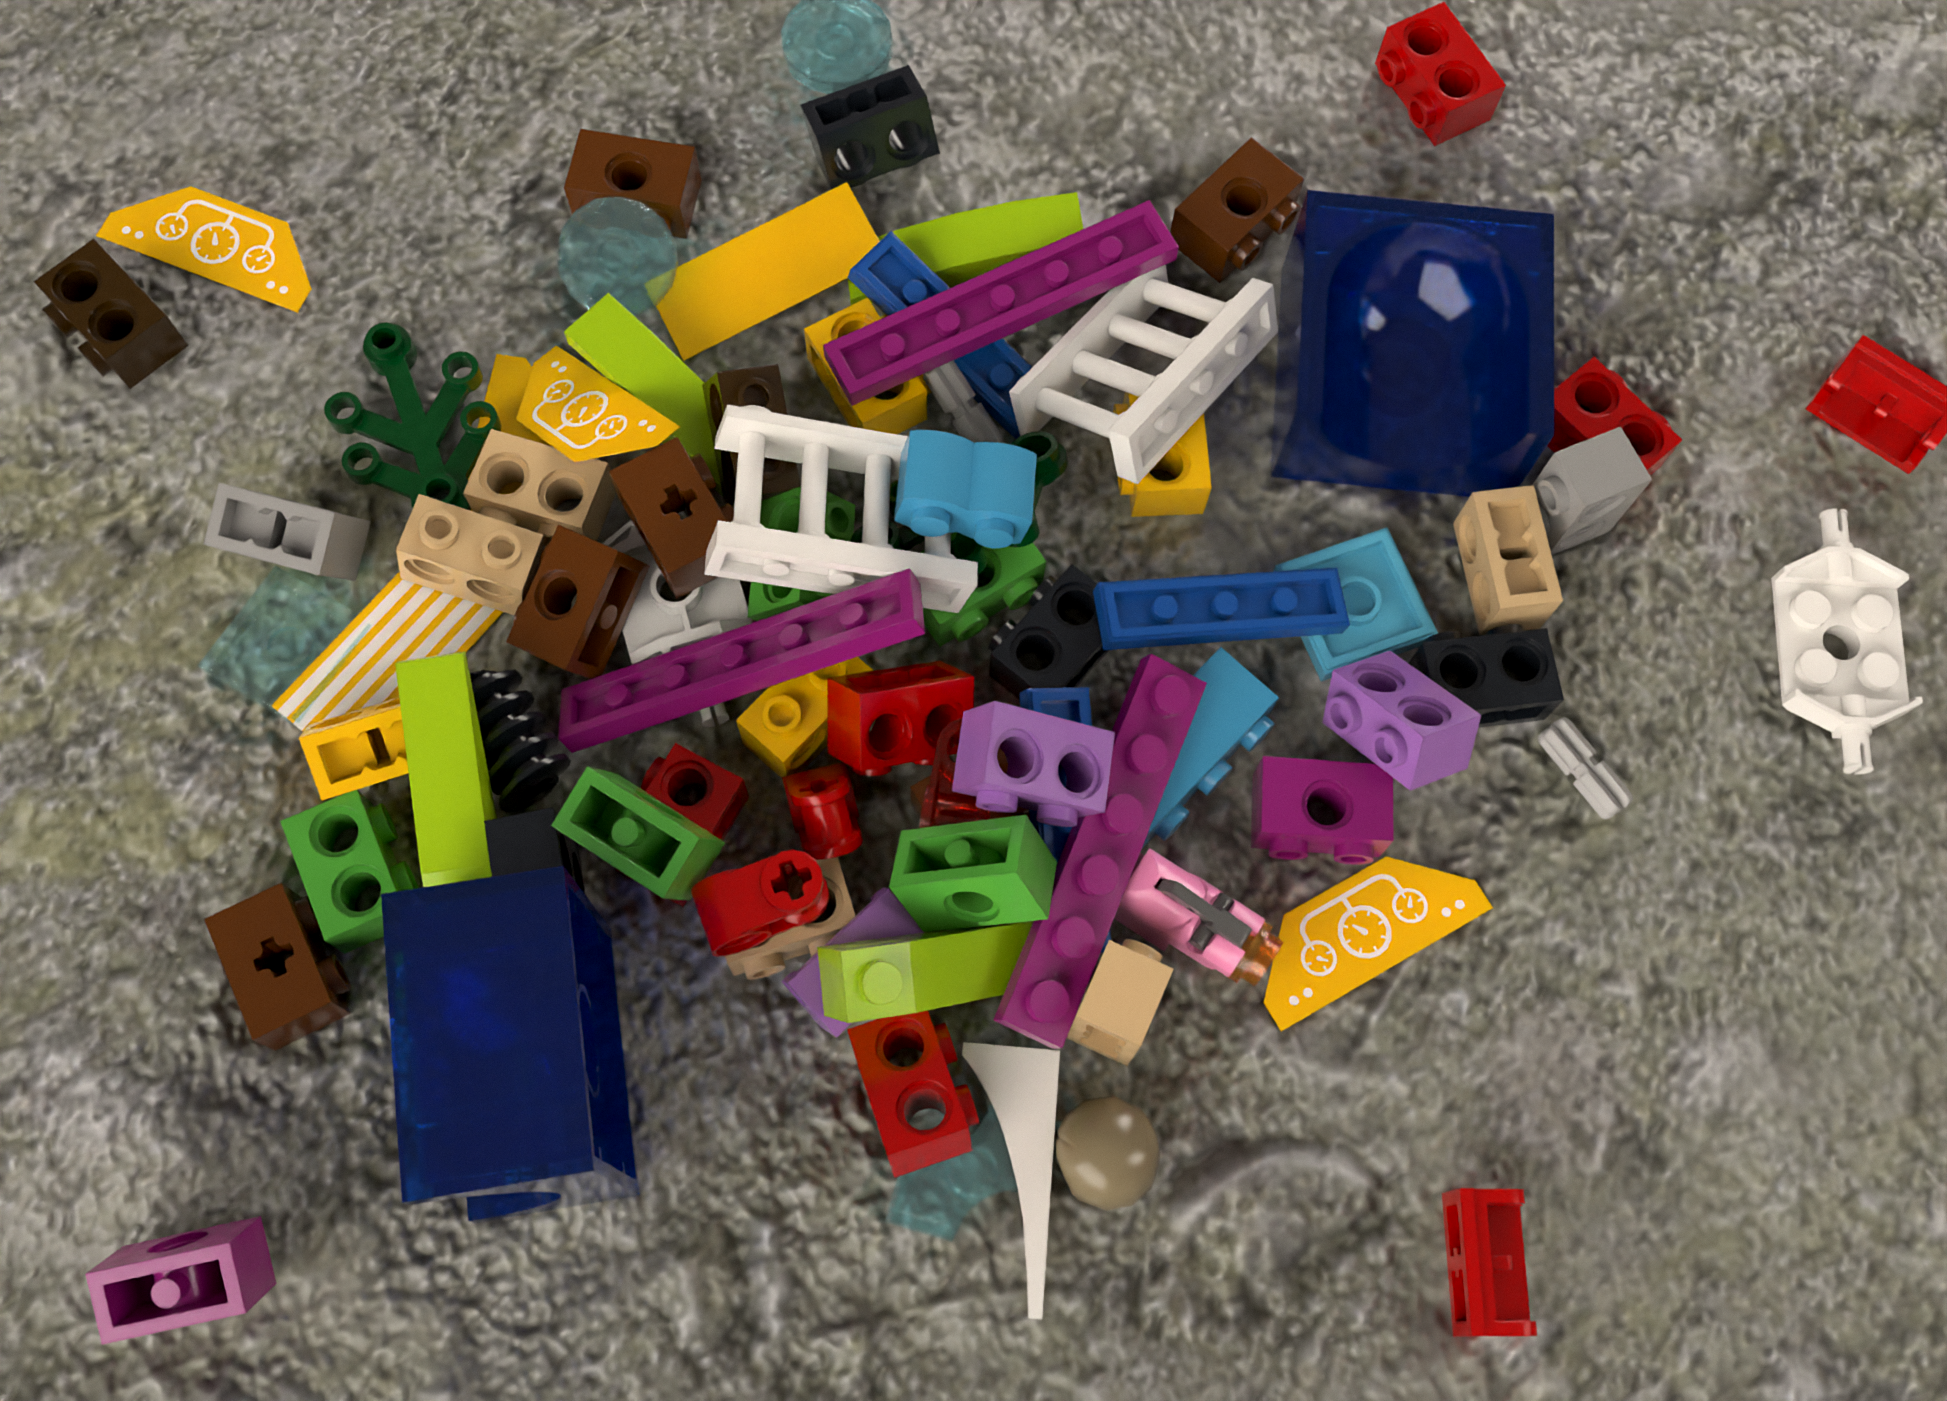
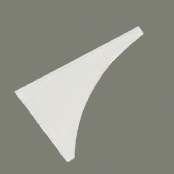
(1024, 1096)

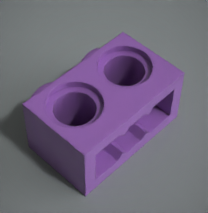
(1401, 719)
(1034, 750)

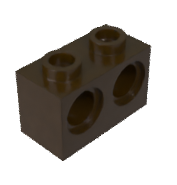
(104, 305)
(742, 388)

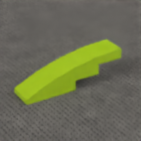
(987, 237)
(648, 370)

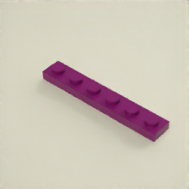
(1000, 302)
(742, 661)
(1101, 856)

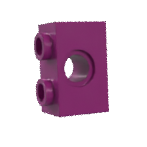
(1354, 792)
(181, 1280)

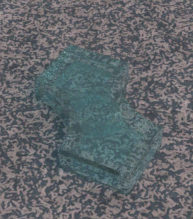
(944, 1193)

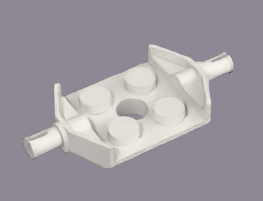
(1856, 599)
(663, 625)

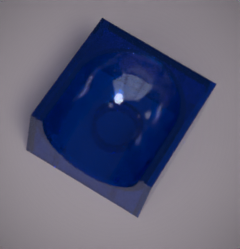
(1414, 345)
(507, 1046)

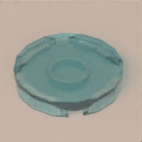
(836, 43)
(619, 251)

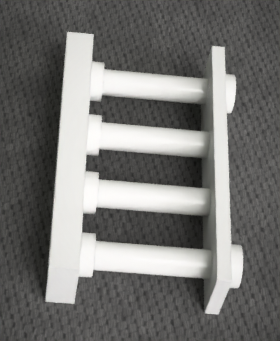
(1166, 402)
(810, 557)

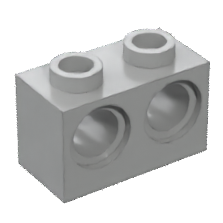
(1589, 488)
(286, 532)

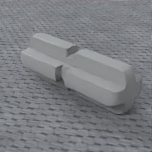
(956, 396)
(1594, 779)

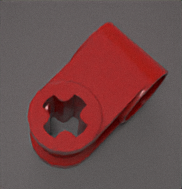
(824, 810)
(753, 904)

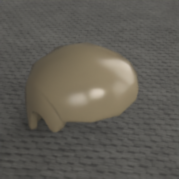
(1107, 1152)

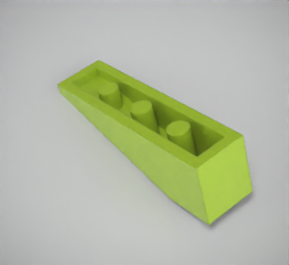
(445, 768)
(918, 971)

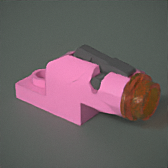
(1197, 919)

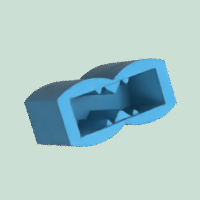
(965, 488)

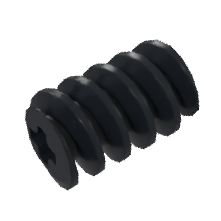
(512, 751)

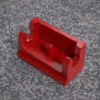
(1883, 404)
(1486, 1263)

